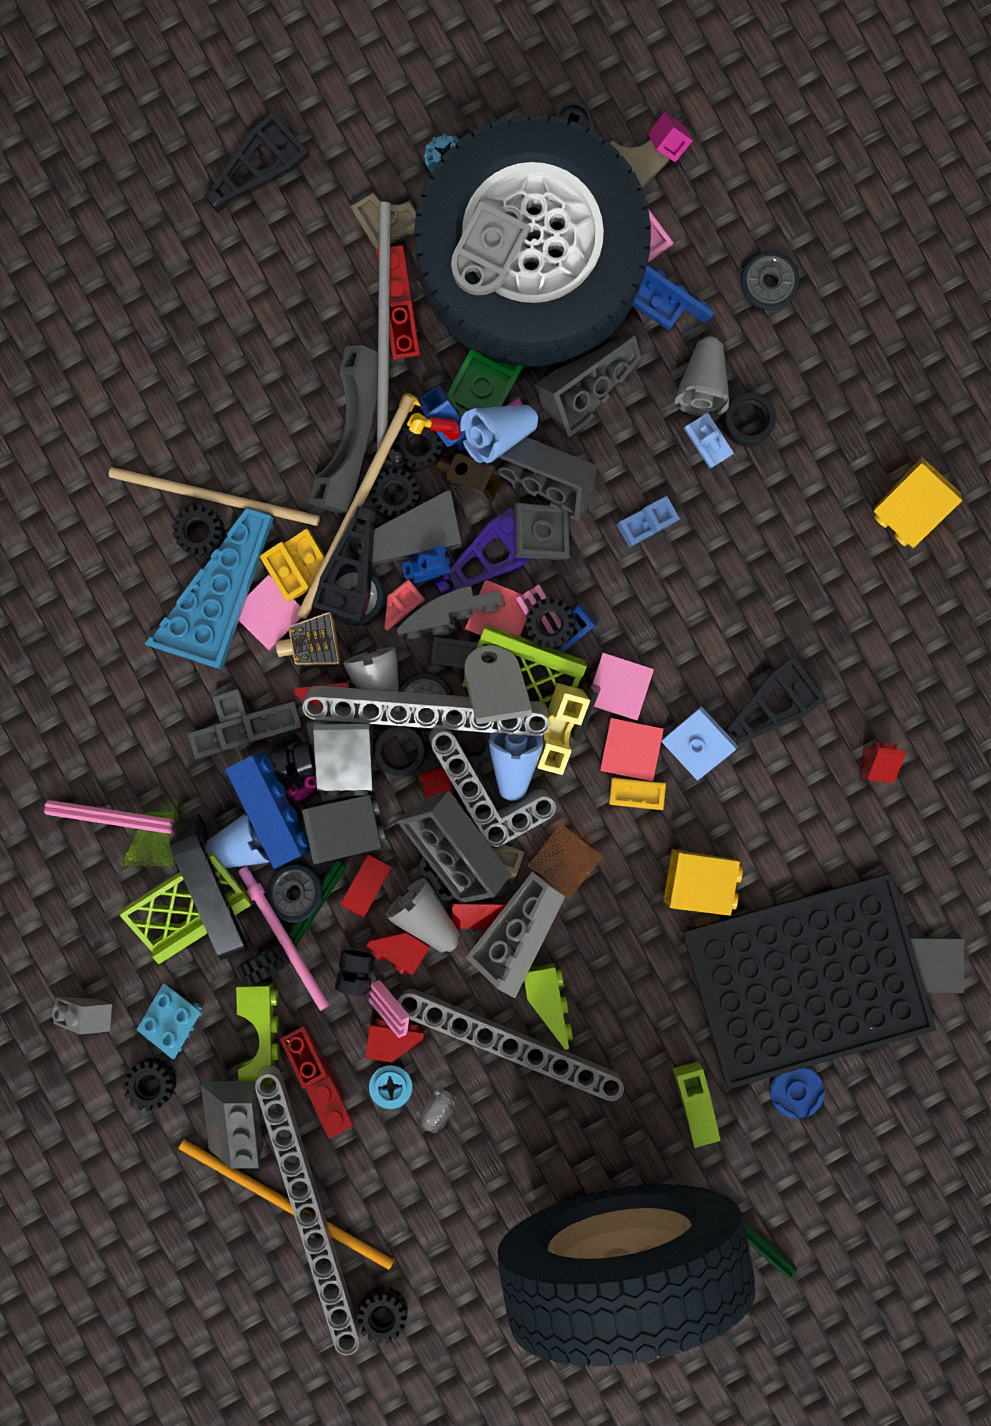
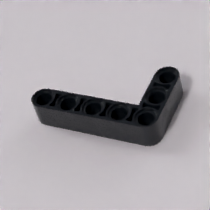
(189, 850)

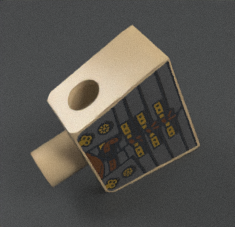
(312, 642)

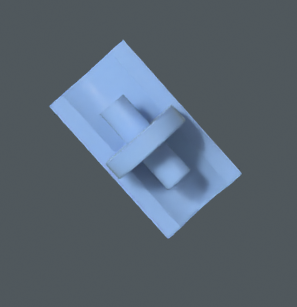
(708, 440)

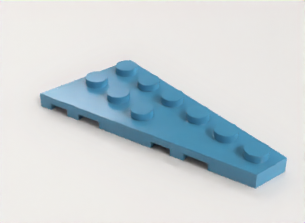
(213, 602)

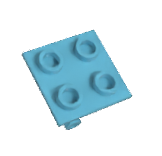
(169, 1020)

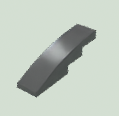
(244, 730)

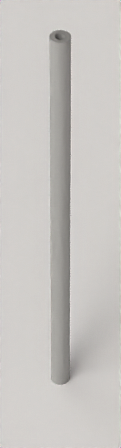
(383, 321)

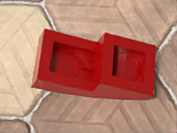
(365, 886)

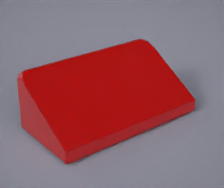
(475, 914)

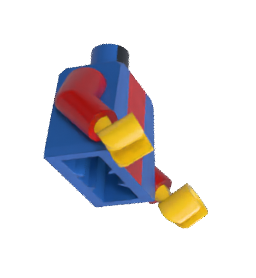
(439, 417)

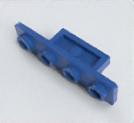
(665, 301)

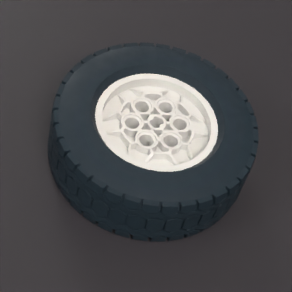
(604, 245)

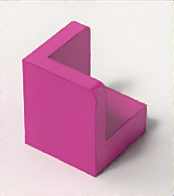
(670, 137)

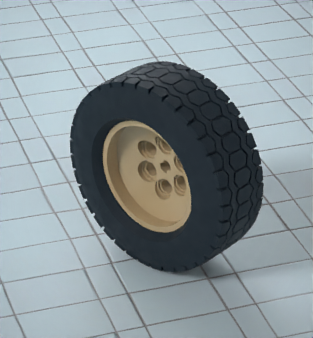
(626, 1274)

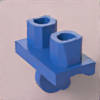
(427, 565)

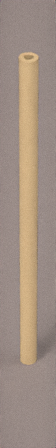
(214, 496)

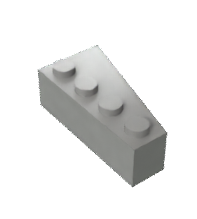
(517, 934)

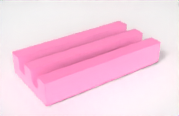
(529, 595)
(389, 1008)

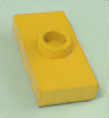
(637, 793)

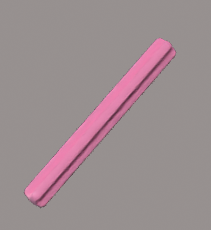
(109, 816)

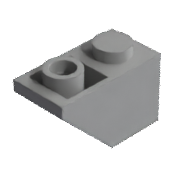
(82, 1014)

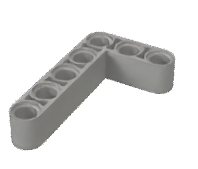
(478, 796)

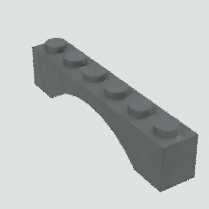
(337, 483)

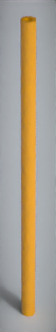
(282, 1201)

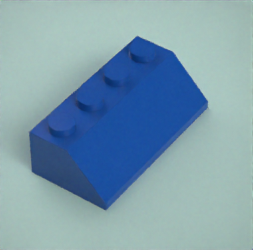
(268, 809)

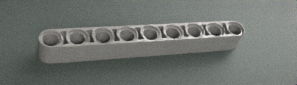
(413, 716)
(520, 1053)

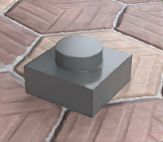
(230, 705)

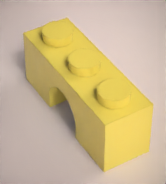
(565, 710)

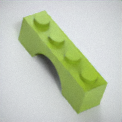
(257, 1005)

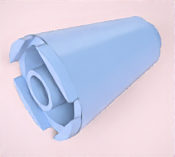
(496, 430)
(514, 762)
(237, 845)

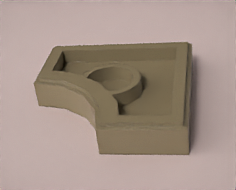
(644, 160)
(401, 219)

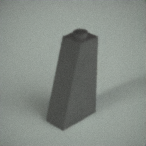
(417, 531)

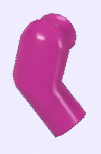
(307, 789)

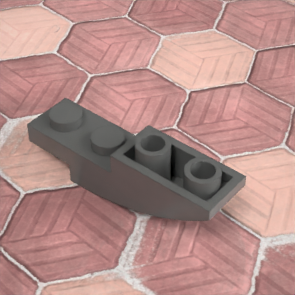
(439, 613)

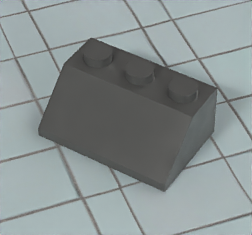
(233, 1122)

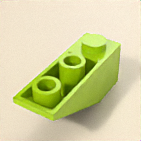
(543, 994)
(697, 1104)

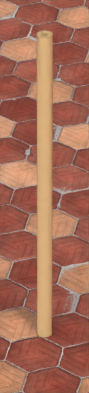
(361, 495)

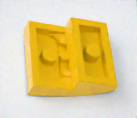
(294, 564)

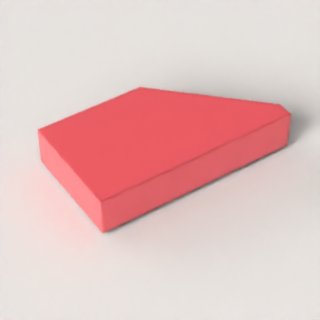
(402, 603)

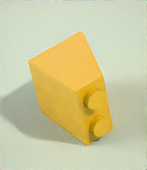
(917, 503)
(702, 882)

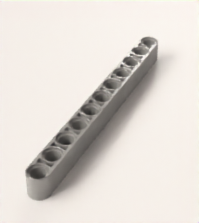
(308, 1223)

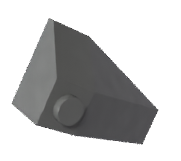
(579, 387)

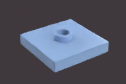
(699, 743)

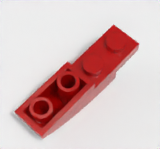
(401, 315)
(318, 1081)

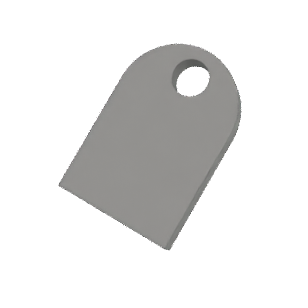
(488, 248)
(496, 688)

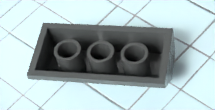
(454, 848)

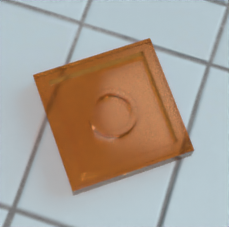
(565, 860)

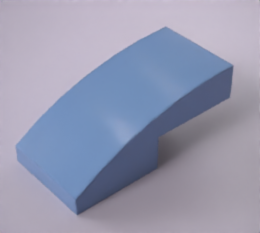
(648, 521)

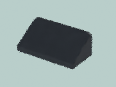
(592, 692)

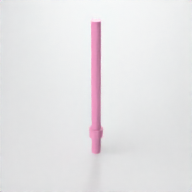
(256, 892)

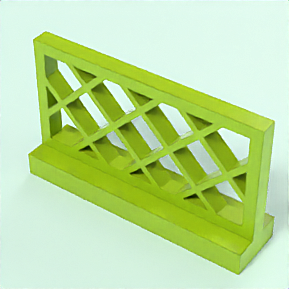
(532, 651)
(192, 928)

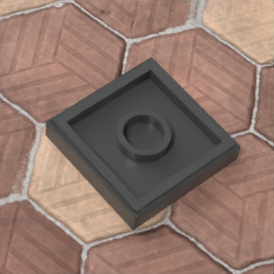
(541, 532)
(940, 963)

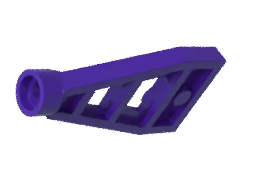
(500, 528)

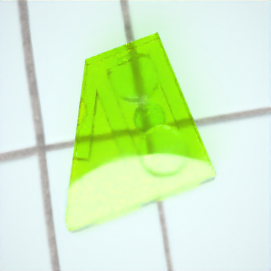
(151, 847)

